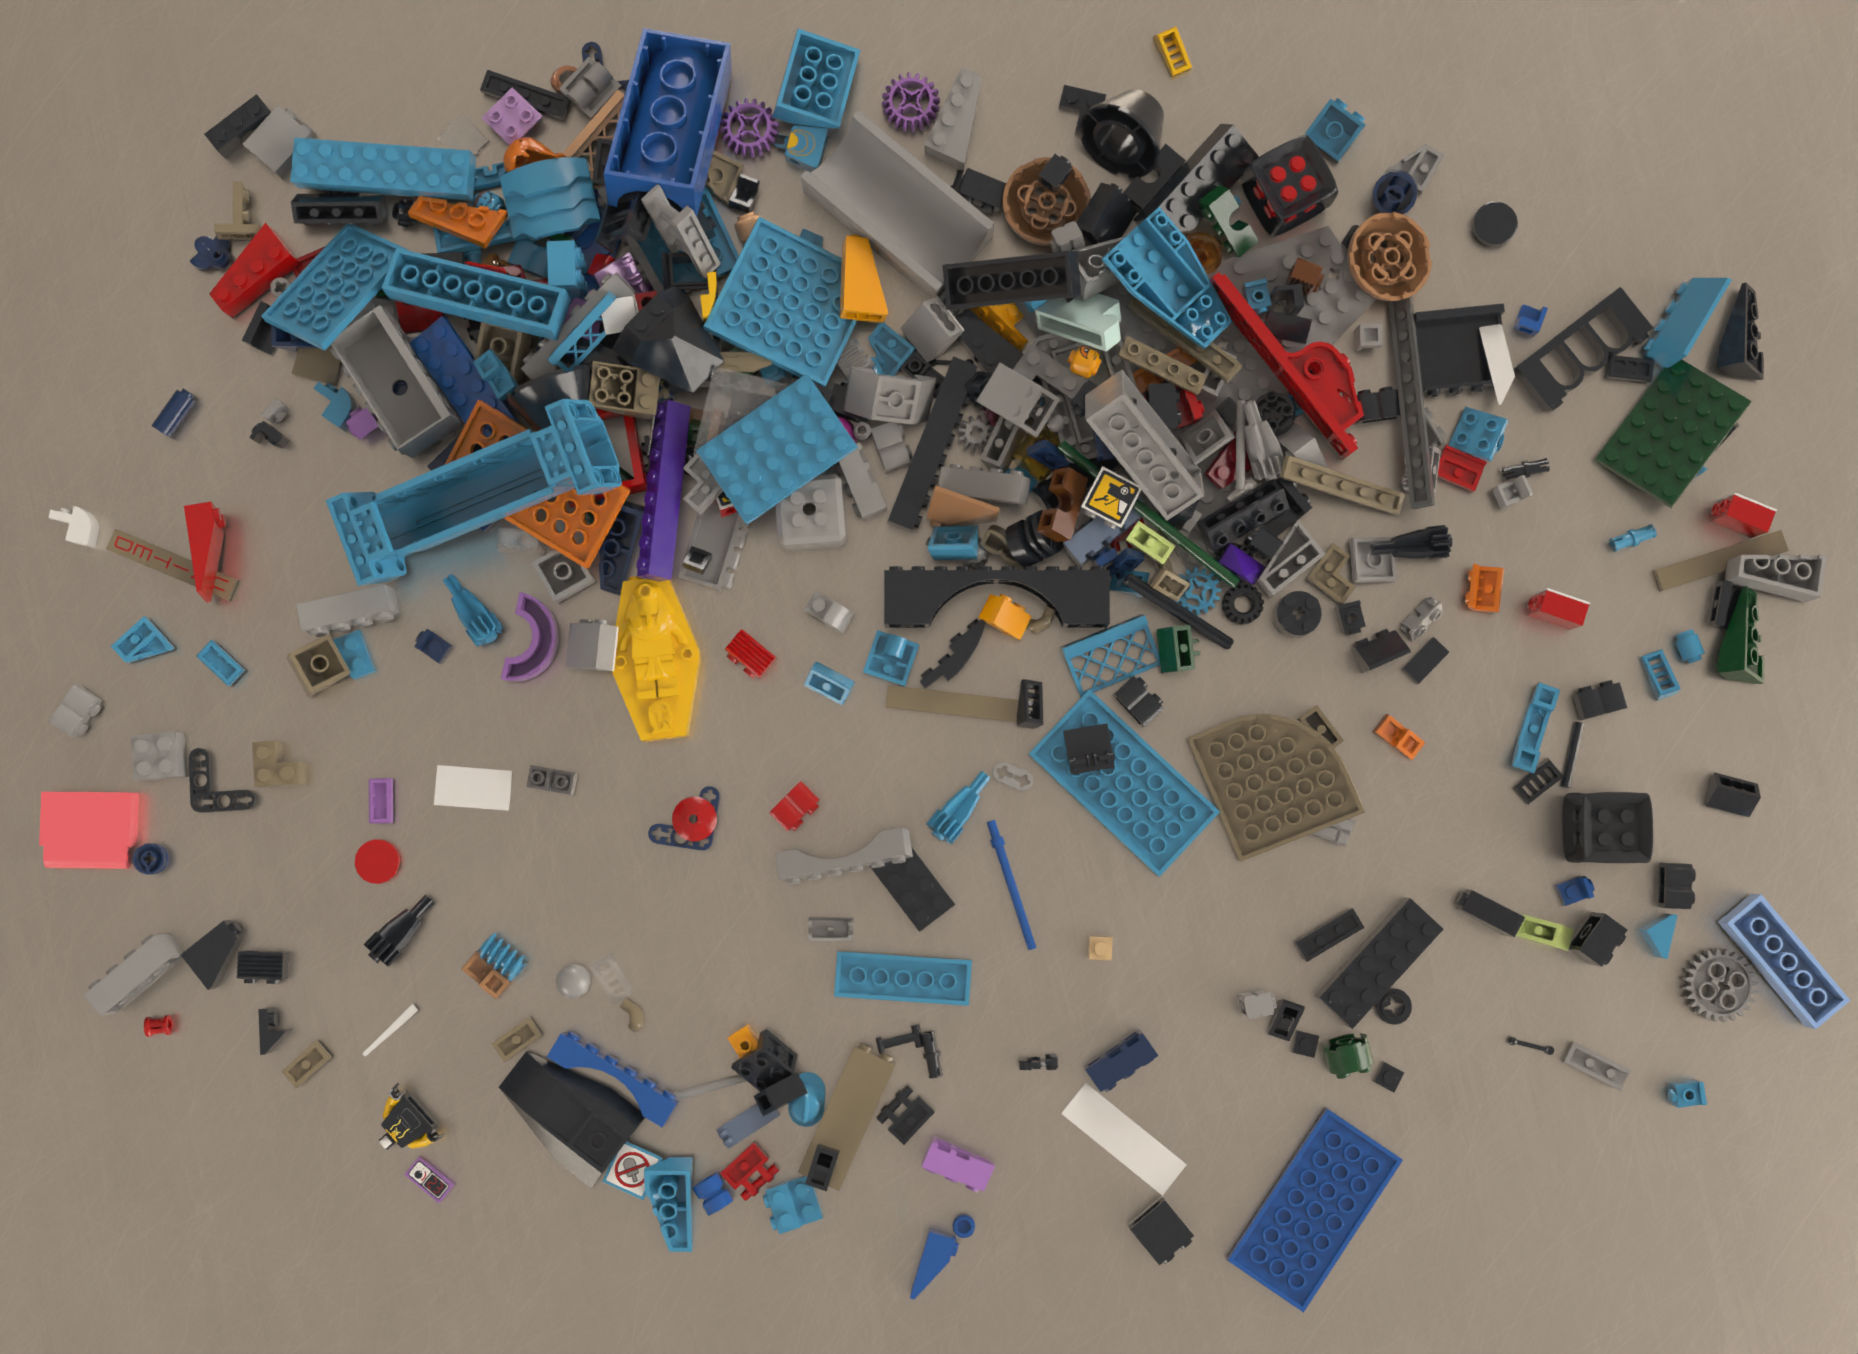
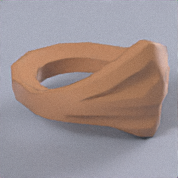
(555, 82)

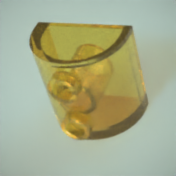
(1021, 456)

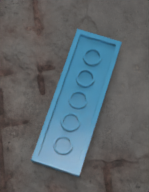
(903, 978)

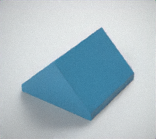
(954, 542)

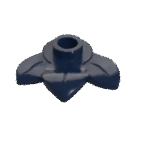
(209, 251)

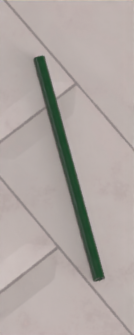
(1157, 521)

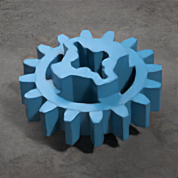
(1201, 600)

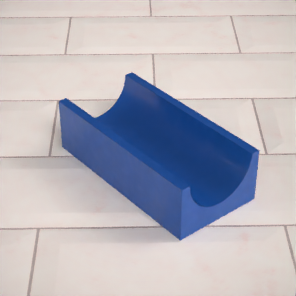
(669, 117)

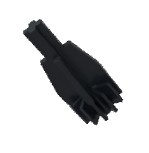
(1422, 543)
(397, 933)

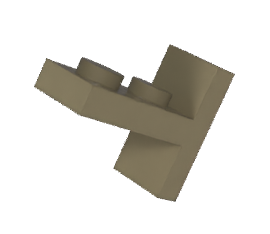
(240, 228)

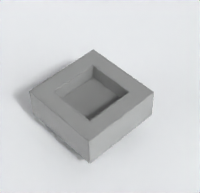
(275, 411)

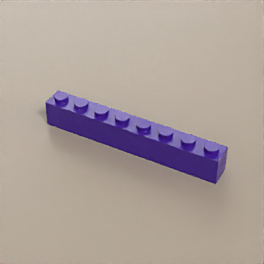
(663, 491)

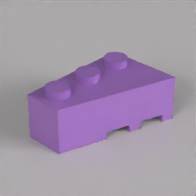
(957, 1164)

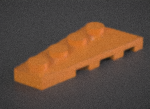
(459, 219)

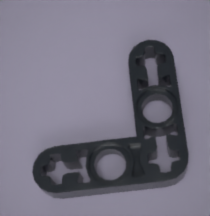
(207, 790)

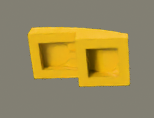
(708, 300)

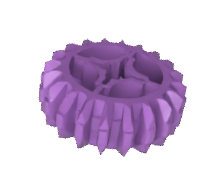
(738, 113)
(898, 115)

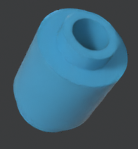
(1689, 646)

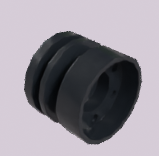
(1029, 545)

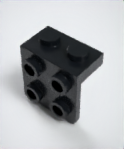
(1298, 504)

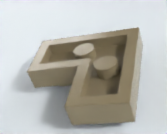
(1326, 575)

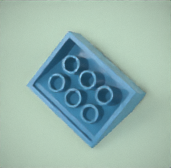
(816, 81)
(1684, 320)

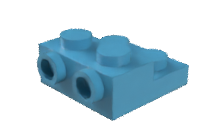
(1335, 128)
(792, 1204)

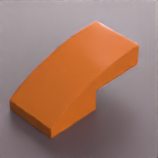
(1399, 737)

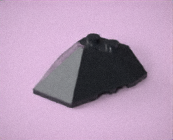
(670, 341)

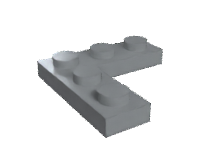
(1038, 364)

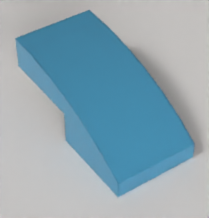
(496, 374)

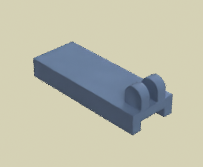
(744, 1125)

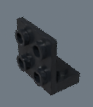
(767, 1063)

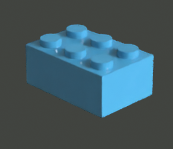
(567, 268)

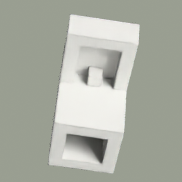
(82, 527)

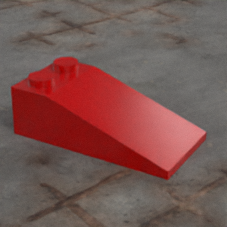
(205, 540)

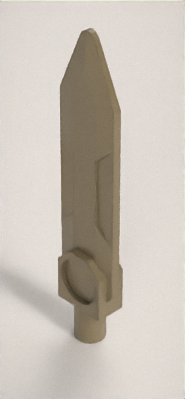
(744, 361)

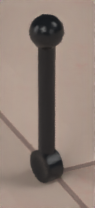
(945, 362)
(1548, 1049)

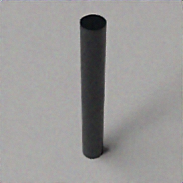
(1572, 754)

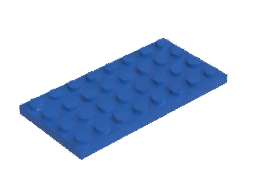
(1314, 1210)

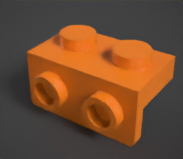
(1485, 588)

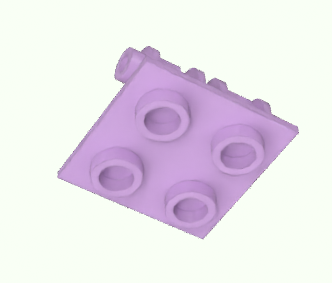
(511, 117)
(627, 269)

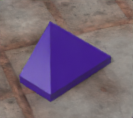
(1241, 564)

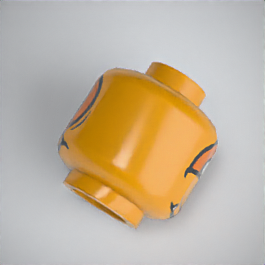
(1084, 362)

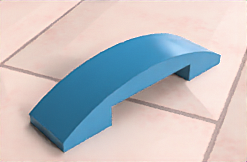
(1533, 727)

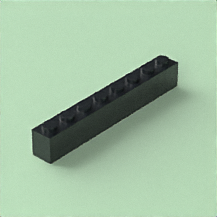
(931, 446)

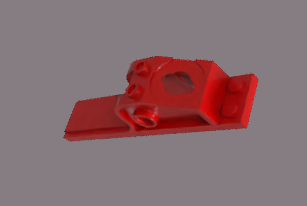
(1313, 392)

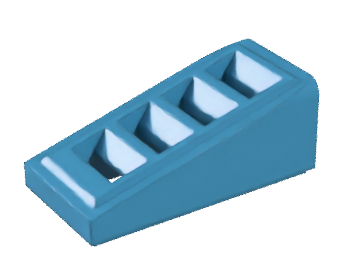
(1655, 685)

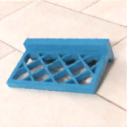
(1106, 636)

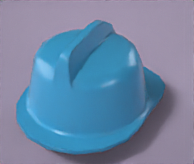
(810, 1107)

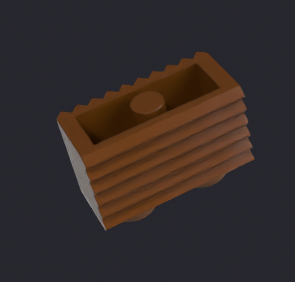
(1307, 274)

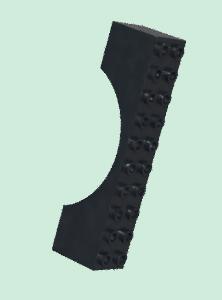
(918, 594)

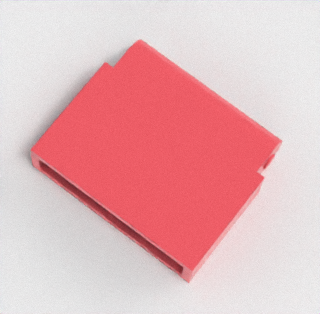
(88, 829)

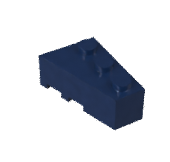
(1121, 1061)

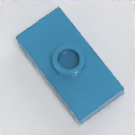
(220, 663)

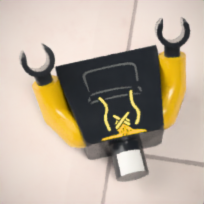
(406, 1122)

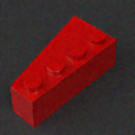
(253, 271)

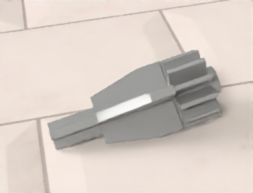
(1261, 445)

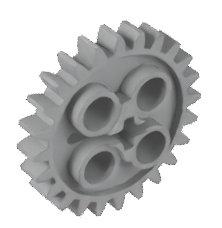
(1701, 975)

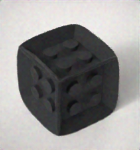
(1608, 827)

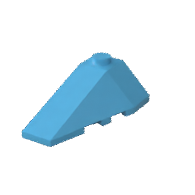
(671, 1196)

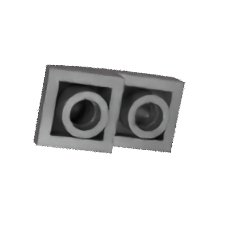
(552, 780)

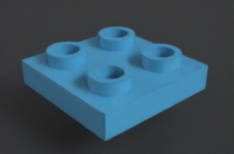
(1479, 434)
(891, 658)

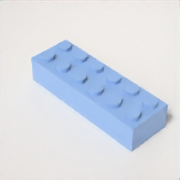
(1783, 961)

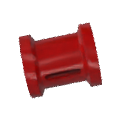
(158, 1025)

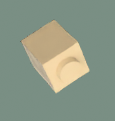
(1099, 947)

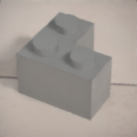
(1301, 445)

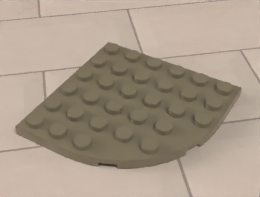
(1273, 781)

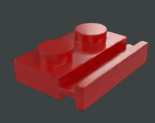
(1460, 468)

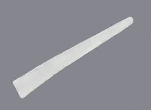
(400, 1021)

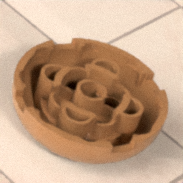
(1020, 196)
(1404, 242)

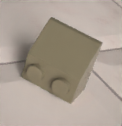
(318, 665)

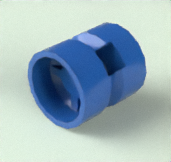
(711, 1191)

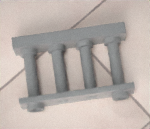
(681, 231)

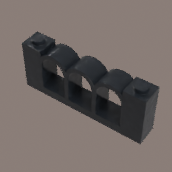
(1623, 316)

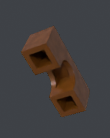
(1069, 488)

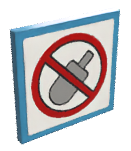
(628, 1167)

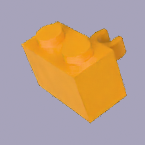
(1005, 616)

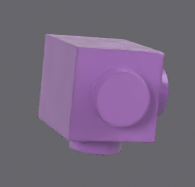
(361, 422)

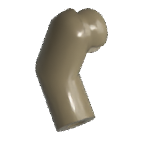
(1042, 623)
(635, 1015)

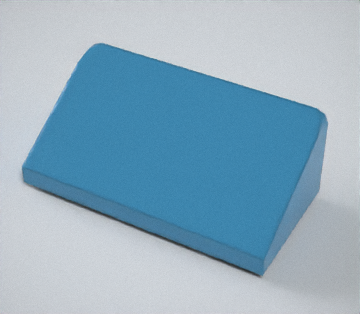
(829, 683)

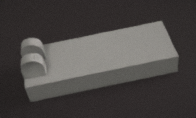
(1596, 1066)

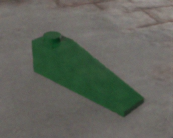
(1739, 650)

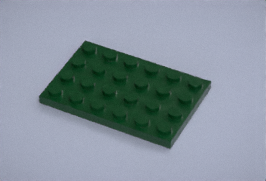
(1673, 431)

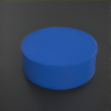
(963, 1225)

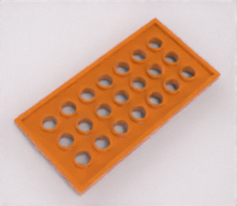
(527, 519)

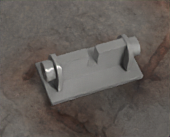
(1434, 433)
(1418, 625)

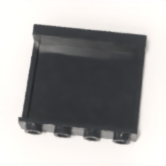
(1453, 349)

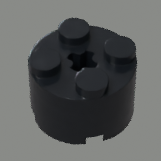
(1306, 605)

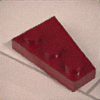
(1223, 468)

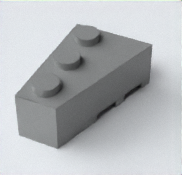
(861, 484)
(1292, 559)

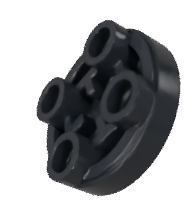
(1494, 224)
(1277, 411)

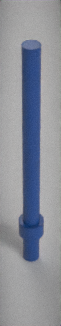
(997, 842)

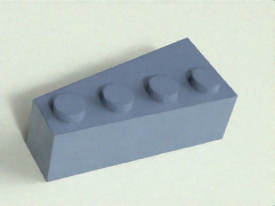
(1095, 537)

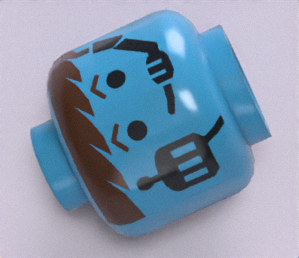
(489, 199)

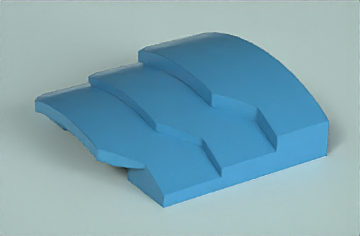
(549, 197)

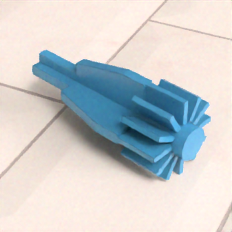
(480, 622)
(949, 820)

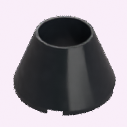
(1124, 133)
(544, 390)

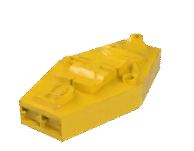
(656, 659)

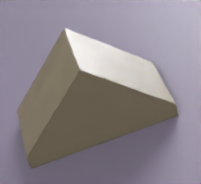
(1169, 583)

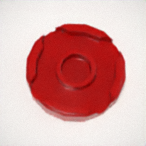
(377, 861)

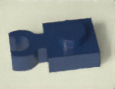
(1125, 561)

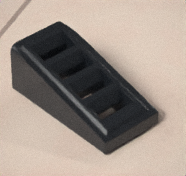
(1023, 711)
(1557, 775)

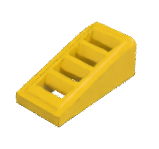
(1162, 46)

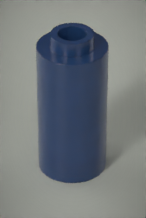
(174, 412)

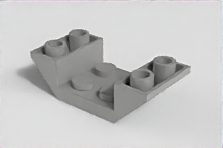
(889, 396)

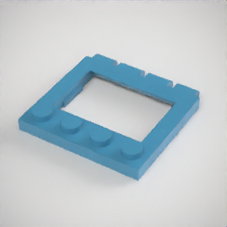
(483, 179)

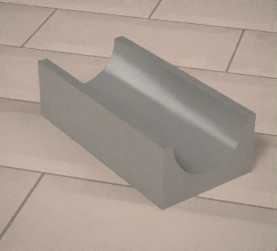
(897, 205)

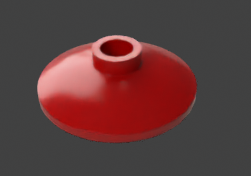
(706, 818)

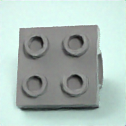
(590, 87)

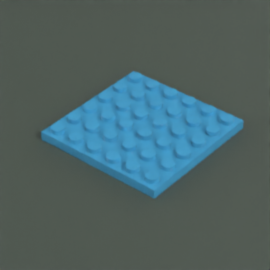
(784, 303)

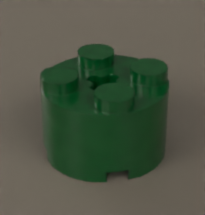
(1348, 1055)

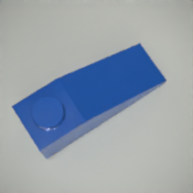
(935, 1256)

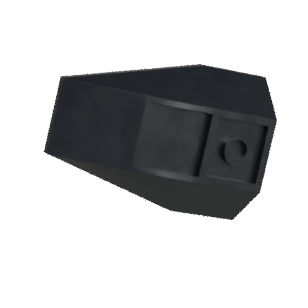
(571, 1114)

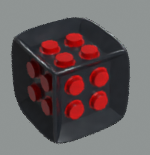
(1289, 185)

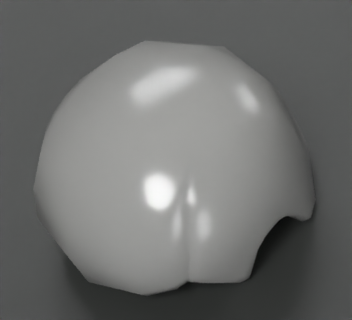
(573, 981)

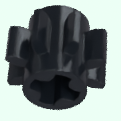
(400, 212)

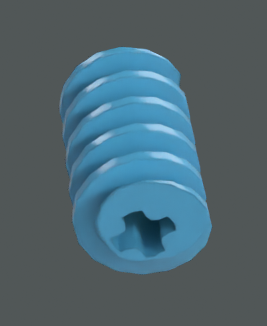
(502, 957)

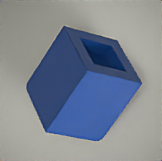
(1530, 320)

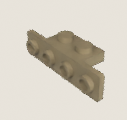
(1162, 365)

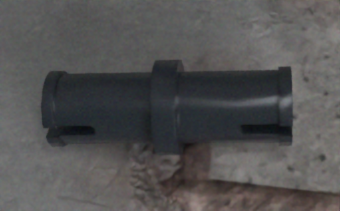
(1525, 468)
(931, 1054)

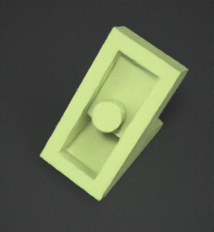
(1150, 543)

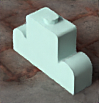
(1087, 321)

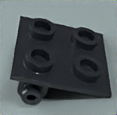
(1089, 749)

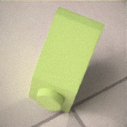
(1546, 932)

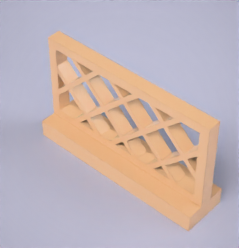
(594, 128)

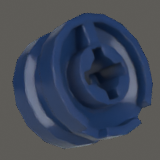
(157, 851)

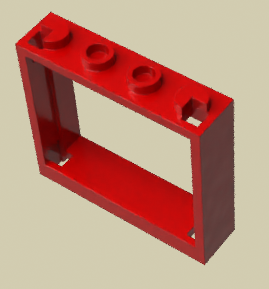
(638, 484)

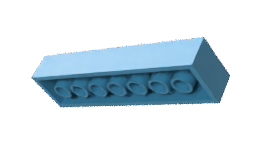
(383, 169)
(476, 294)

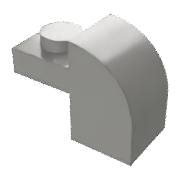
(829, 612)

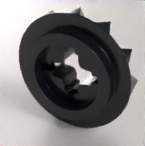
(1402, 1012)

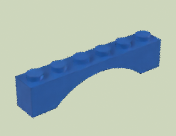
(653, 1103)

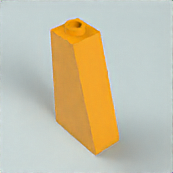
(860, 285)

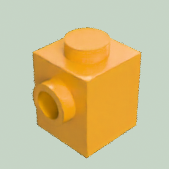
(743, 1041)

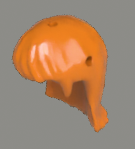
(526, 151)

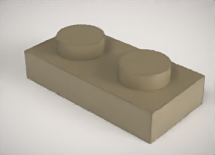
(517, 1039)
(306, 1064)

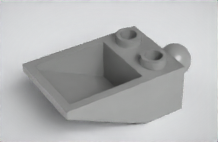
(1016, 399)

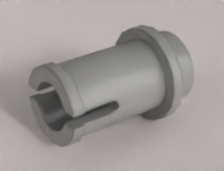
(860, 426)

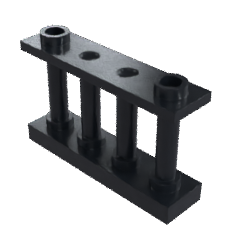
(636, 225)

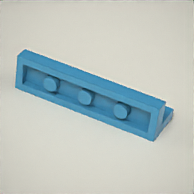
(579, 331)

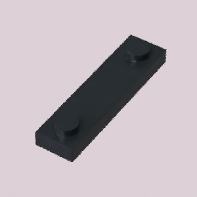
(539, 98)

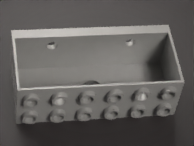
(378, 356)
(1143, 445)

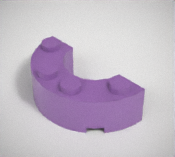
(543, 644)

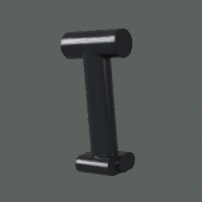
(903, 1039)

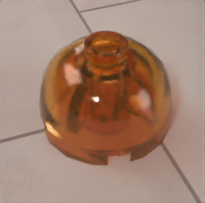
(1206, 249)

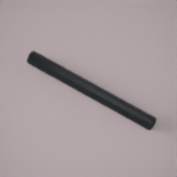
(1178, 611)

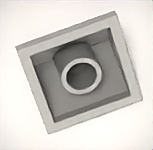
(1206, 437)

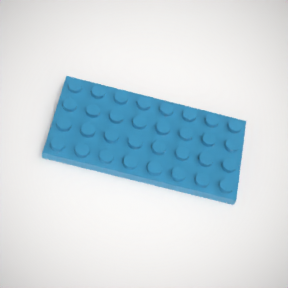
(1140, 798)

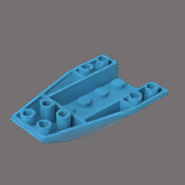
(1169, 279)

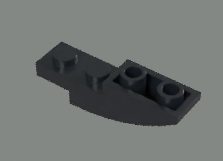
(962, 649)

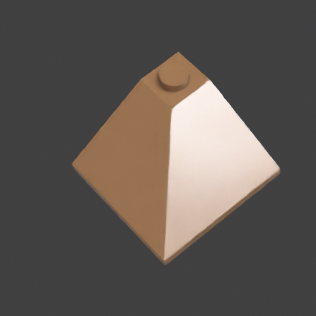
(955, 509)

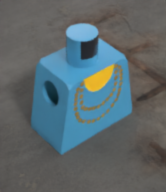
(804, 146)

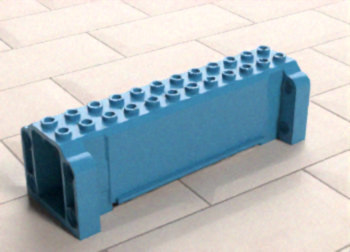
(475, 491)

